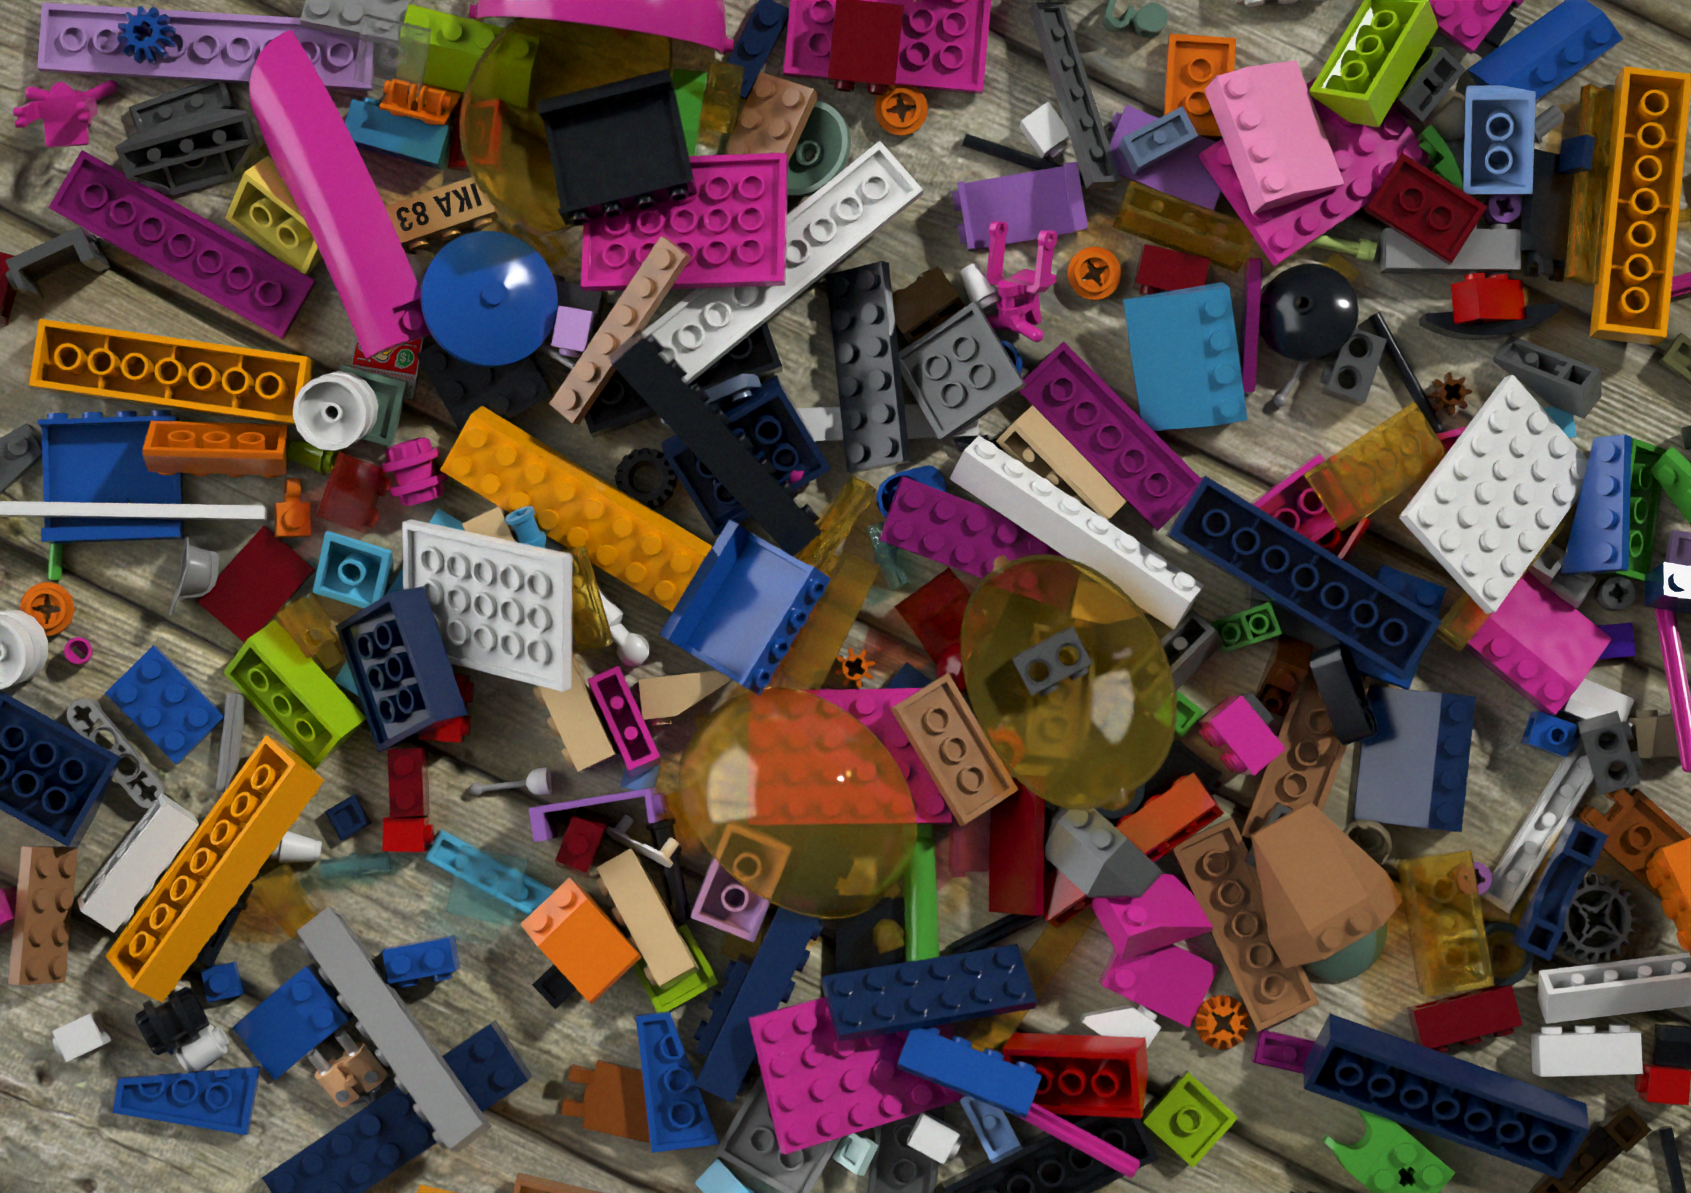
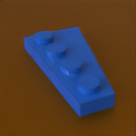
(1603, 511)
(198, 1099)
(672, 1100)

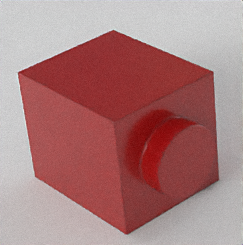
(407, 834)
(1663, 1084)

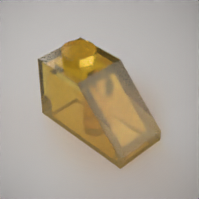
(285, 899)

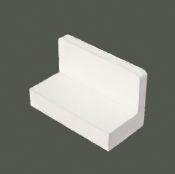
(1596, 700)

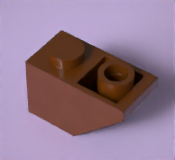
(1283, 673)

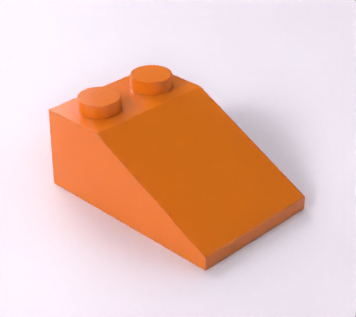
(581, 940)

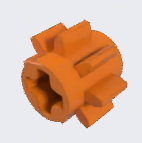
(864, 665)

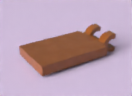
(1634, 831)
(611, 1101)

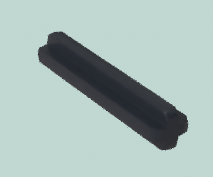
(993, 932)

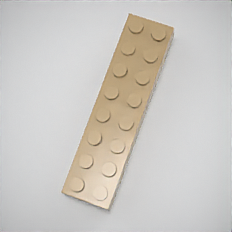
(572, 711)

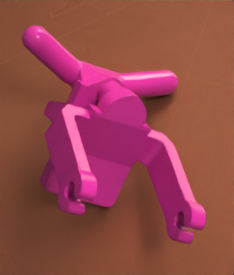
(64, 112)
(1019, 293)

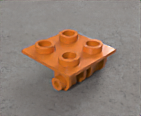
(431, 106)

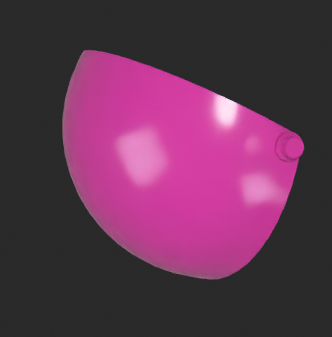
(685, 20)

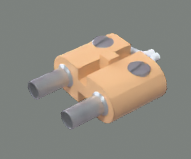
(350, 1074)

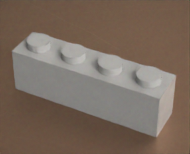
(1485, 251)

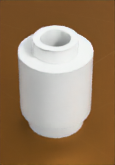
(204, 1050)

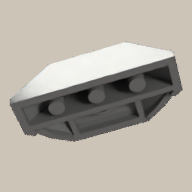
(189, 151)
(1096, 855)

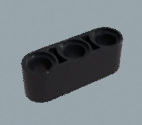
(1343, 694)

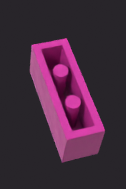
(624, 721)

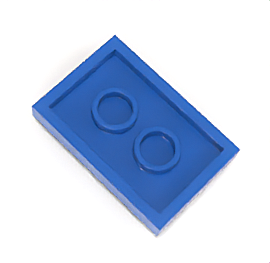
(165, 704)

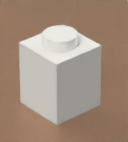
(1045, 131)
(80, 1036)
(934, 1138)

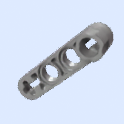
(121, 748)

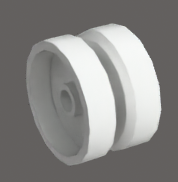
(316, 406)
(21, 647)

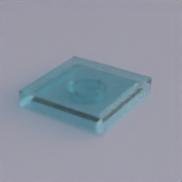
(487, 885)

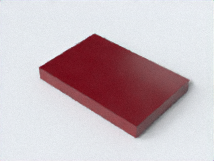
(1425, 208)
(256, 584)

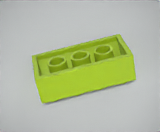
(453, 46)
(1375, 59)
(294, 694)

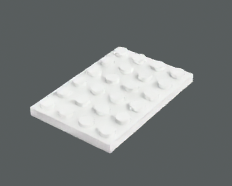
(1497, 494)
(495, 601)

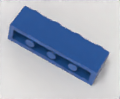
(970, 1071)

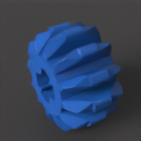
(149, 46)

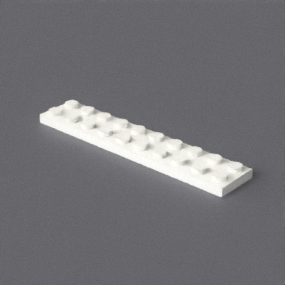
(818, 238)

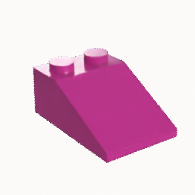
(1157, 919)
(1162, 980)

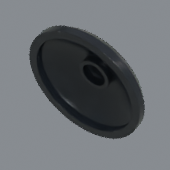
(1311, 331)

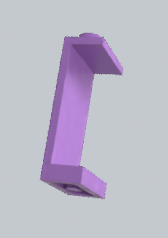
(1177, 175)
(1025, 201)
(543, 816)

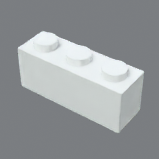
(1586, 1051)

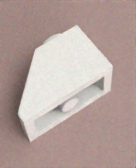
(1123, 1022)

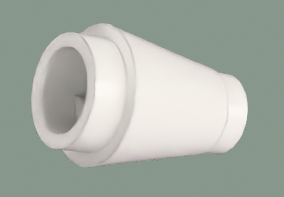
(979, 289)
(297, 849)

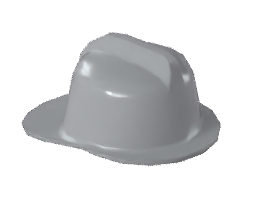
(197, 574)

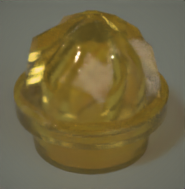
(887, 935)

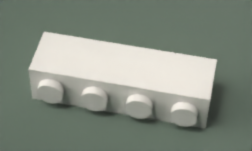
(138, 863)

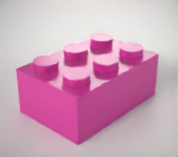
(1240, 736)

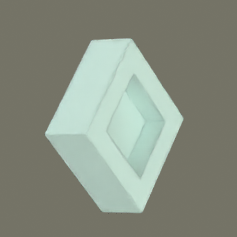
(855, 1153)

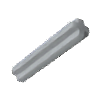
(231, 740)

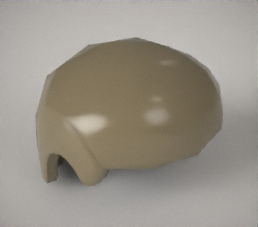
(1448, 116)
(1371, 838)

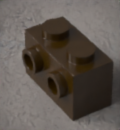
(925, 304)

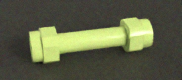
(1363, 249)

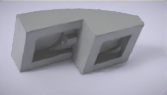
(1568, 587)

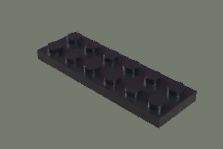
(868, 367)

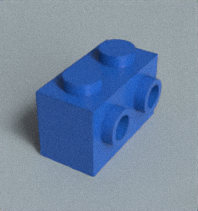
(421, 959)

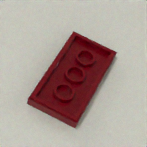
(1017, 853)

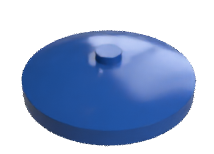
(489, 299)

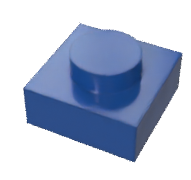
(222, 981)

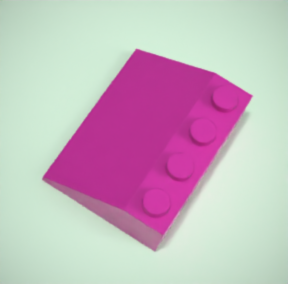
(1538, 644)

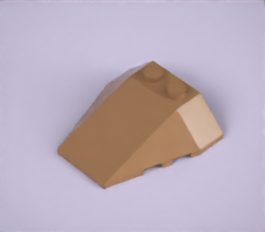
(1318, 887)

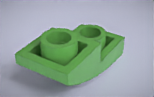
(1438, 151)
(1248, 627)

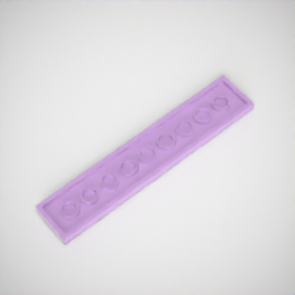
(205, 49)

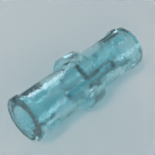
(887, 558)
(355, 865)

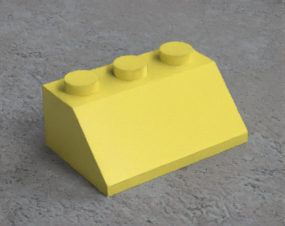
(272, 218)

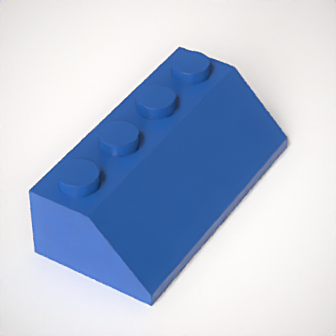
(1549, 49)

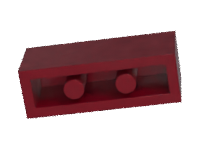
(1465, 1017)

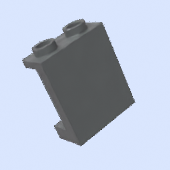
(54, 256)

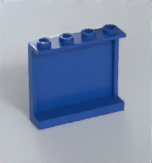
(104, 463)
(745, 607)

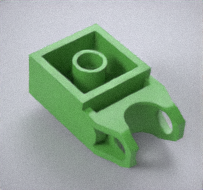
(1384, 1152)

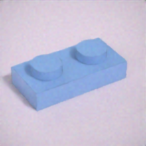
(991, 1127)

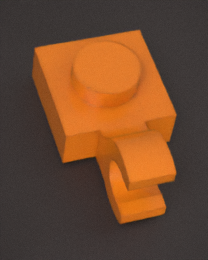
(292, 516)

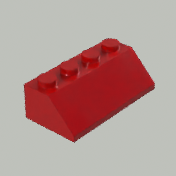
(1085, 1072)

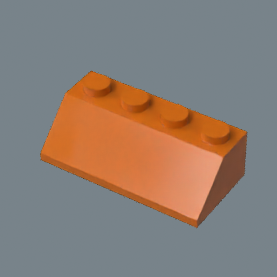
(216, 448)

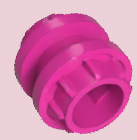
(414, 471)

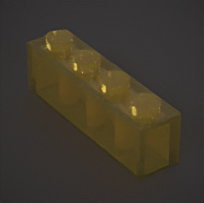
(1183, 226)

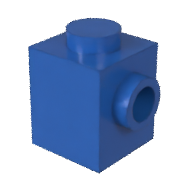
(1550, 734)

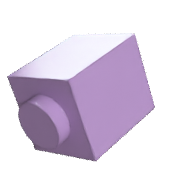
(572, 330)

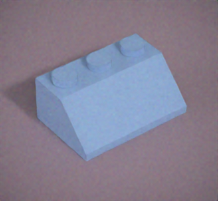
(1499, 140)

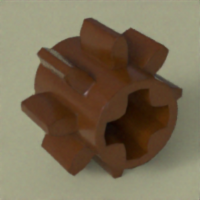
(1458, 394)

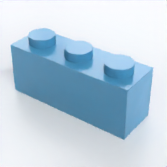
(397, 136)

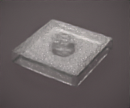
(391, 51)

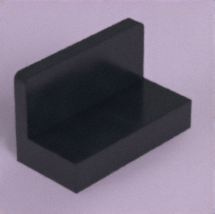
(1672, 1045)

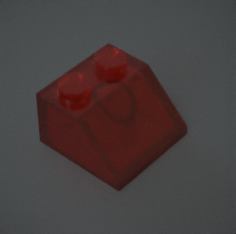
(353, 493)
(936, 612)

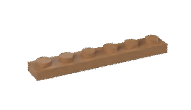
(627, 317)

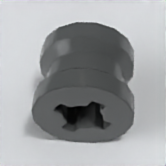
(1607, 594)

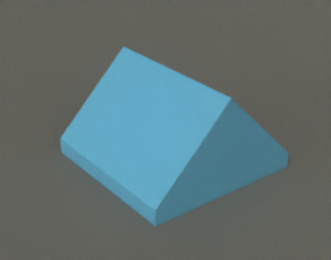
(352, 570)

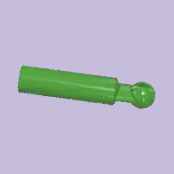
(921, 899)

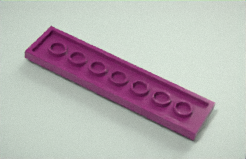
(182, 245)

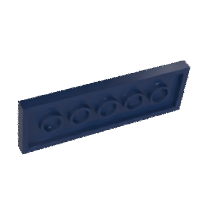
(928, 992)

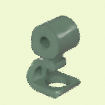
(1146, 22)

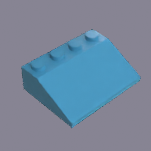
(1185, 358)

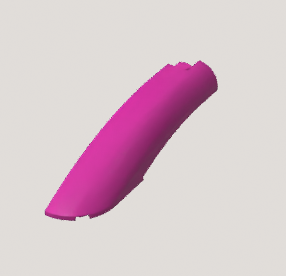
(336, 197)

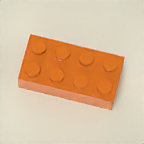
(1671, 875)

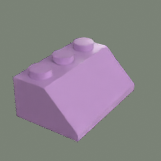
(729, 904)

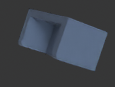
(1158, 140)

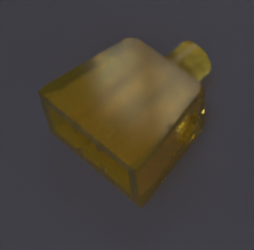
(308, 614)

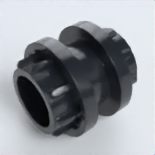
(171, 1021)

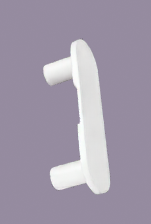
(661, 856)

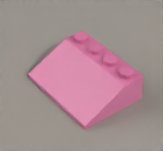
(1273, 134)

